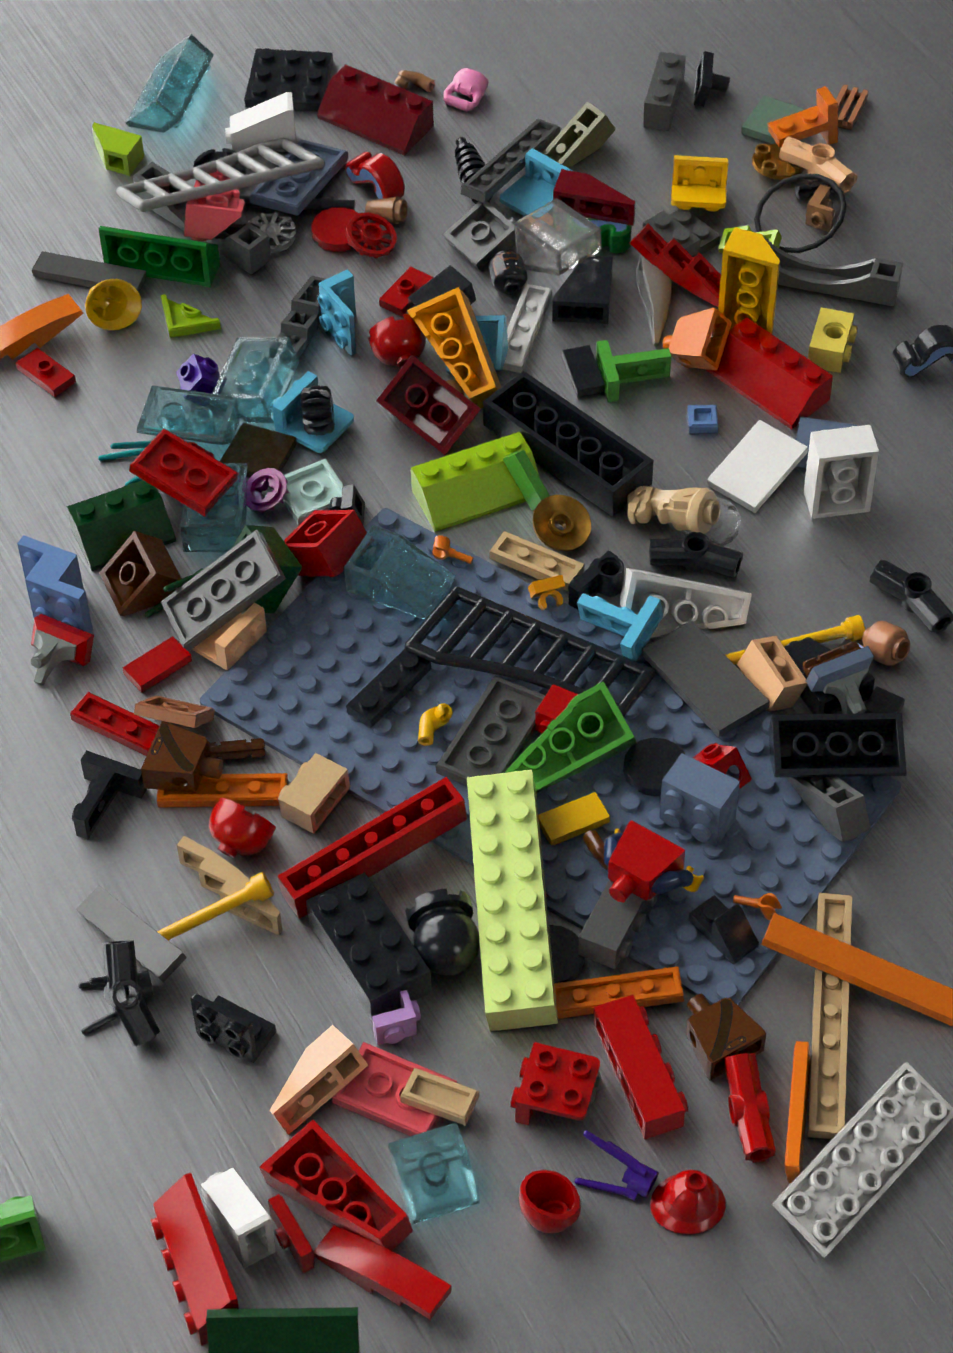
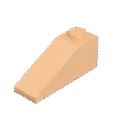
(317, 1077)

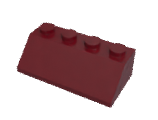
(376, 110)

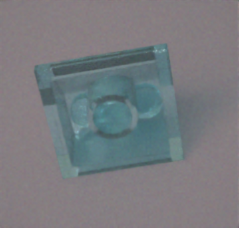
(433, 1173)

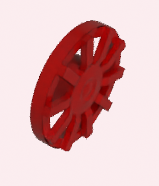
(371, 235)

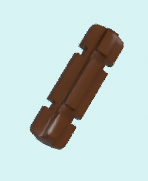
(830, 655)
(238, 749)

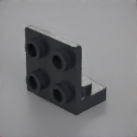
(231, 1027)

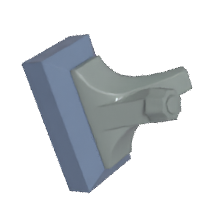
(843, 678)

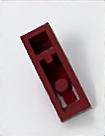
(593, 198)

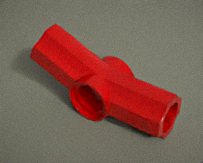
(749, 1107)

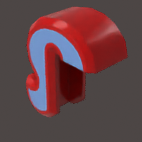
(379, 171)

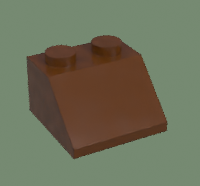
(139, 574)

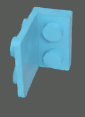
(339, 309)

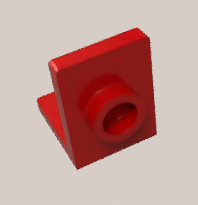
(721, 758)

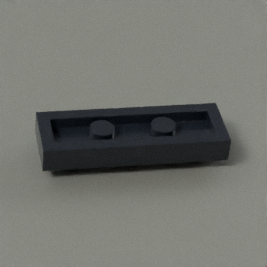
(388, 688)

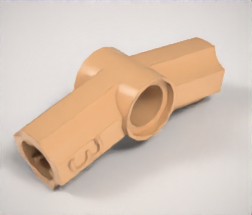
(818, 160)

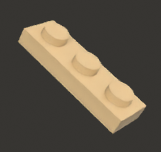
(534, 559)

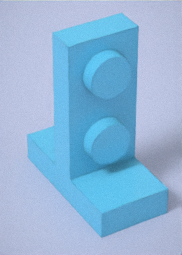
(623, 621)

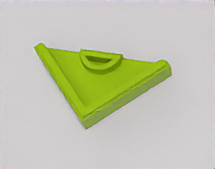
(186, 320)

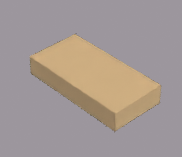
(439, 1096)

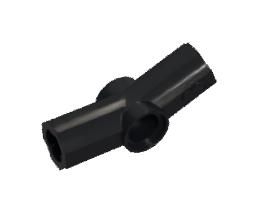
(695, 554)
(915, 594)
(133, 1012)

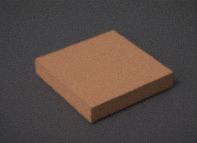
(174, 711)

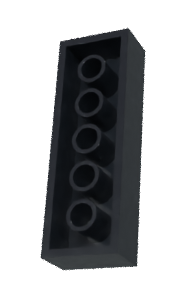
(568, 442)

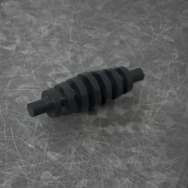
(467, 161)

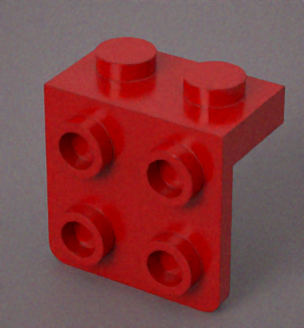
(555, 1083)

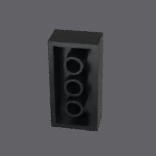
(368, 945)

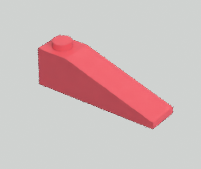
(212, 214)

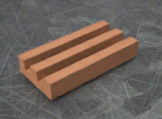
(851, 94)

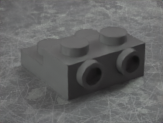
(686, 229)
(482, 233)

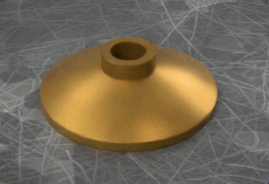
(567, 513)

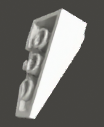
(684, 601)

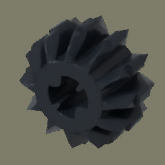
(317, 410)

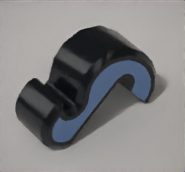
(926, 350)

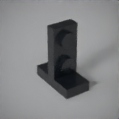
(106, 780)

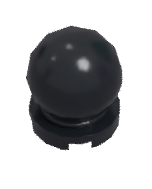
(444, 931)

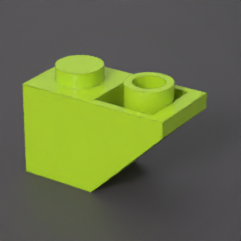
(118, 148)

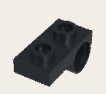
(603, 577)

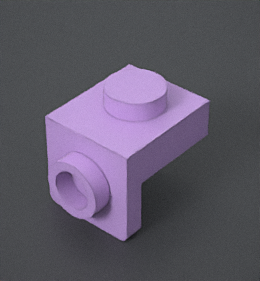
(397, 1024)

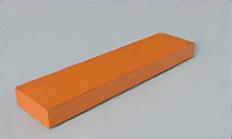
(243, 789)
(647, 987)
(797, 1110)

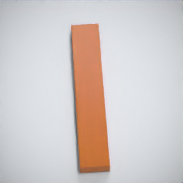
(860, 968)

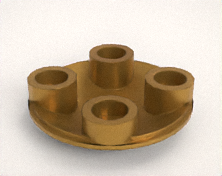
(768, 163)

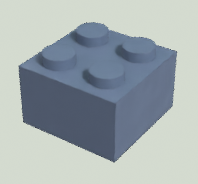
(699, 800)

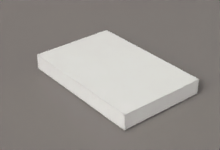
(757, 466)

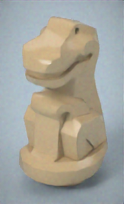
(685, 508)

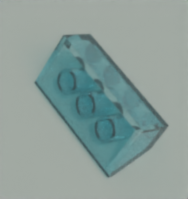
(171, 87)

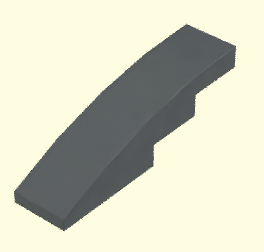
(304, 316)

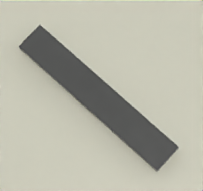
(509, 161)

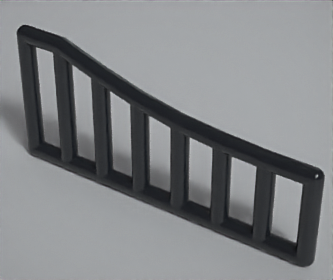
(507, 666)

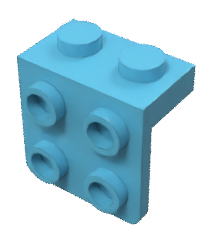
(535, 186)
(289, 419)

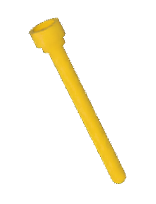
(851, 628)
(256, 889)

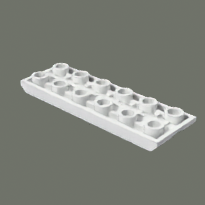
(864, 1159)

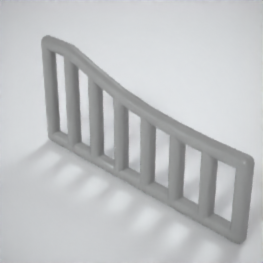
(223, 165)

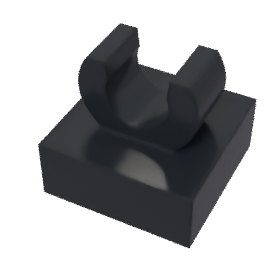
(349, 501)

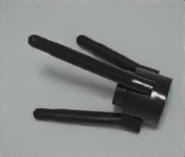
(144, 982)

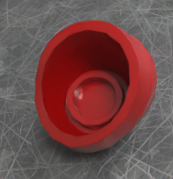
(549, 1201)

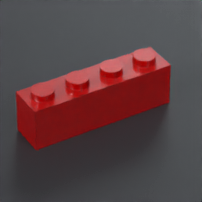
(639, 1066)

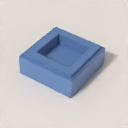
(702, 419)

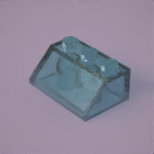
(258, 375)
(190, 415)

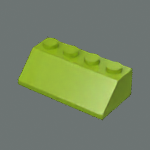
(468, 482)

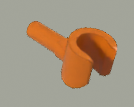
(442, 550)
(766, 903)

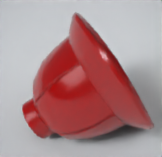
(688, 1203)

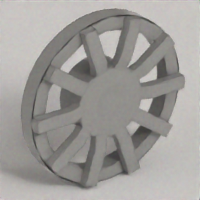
(275, 230)

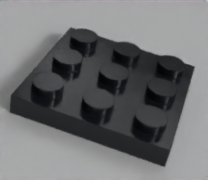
(286, 71)

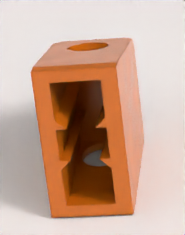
(699, 339)

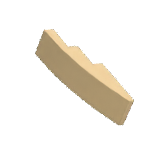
(225, 879)

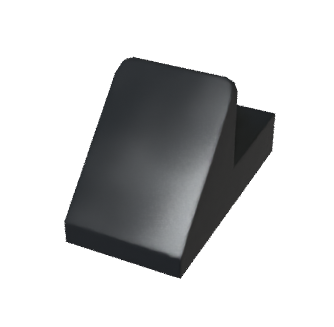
(725, 928)

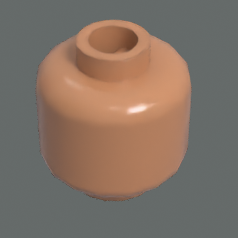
(887, 643)

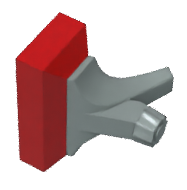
(57, 643)

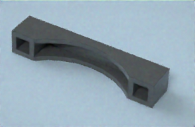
(238, 243)
(865, 281)

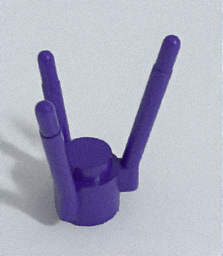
(638, 1177)

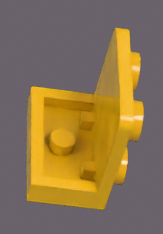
(699, 182)

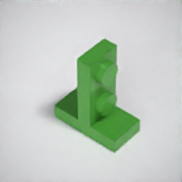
(630, 367)

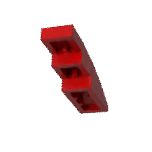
(690, 272)
(383, 1271)

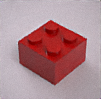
(326, 541)

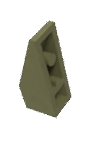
(581, 136)

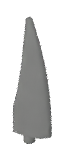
(656, 294)

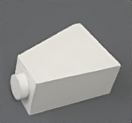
(263, 123)
(239, 1216)

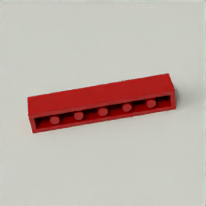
(375, 844)

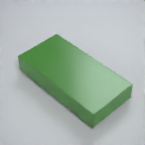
(526, 478)

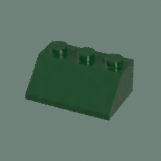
(110, 518)

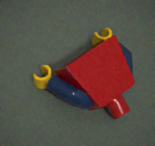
(645, 864)

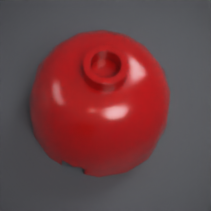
(396, 340)
(238, 829)

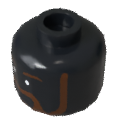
(508, 271)

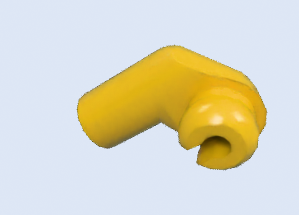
(431, 721)

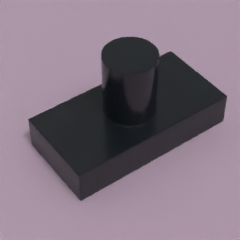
(707, 80)

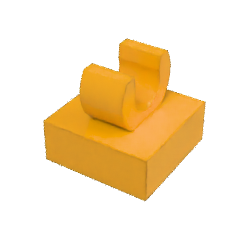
(545, 588)

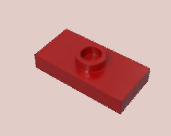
(396, 297)
(45, 372)
(290, 1234)

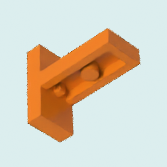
(808, 122)

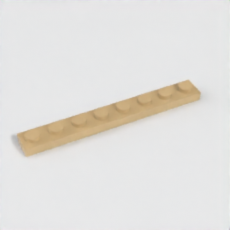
(829, 1027)

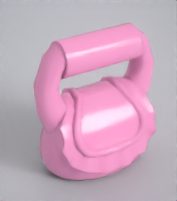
(468, 83)

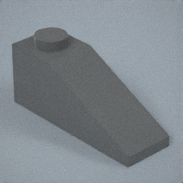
(834, 804)

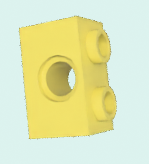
(831, 339)

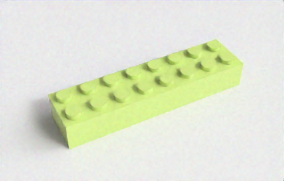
(511, 901)

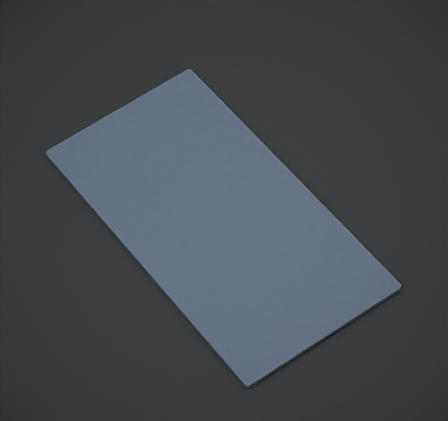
(335, 643)

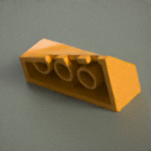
(457, 339)

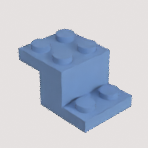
(54, 583)

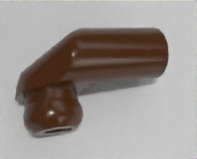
(595, 846)

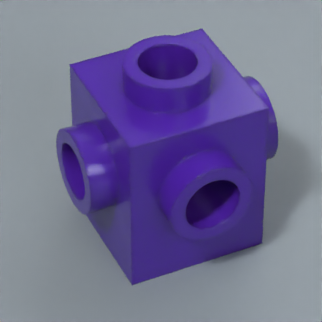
(198, 374)

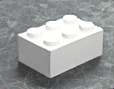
(840, 471)

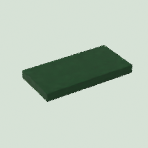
(283, 1330)

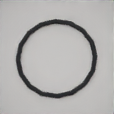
(794, 178)

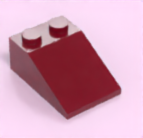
(428, 405)

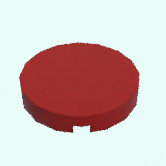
(330, 228)

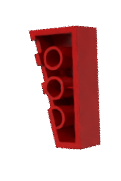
(334, 1186)

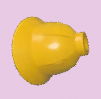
(113, 304)

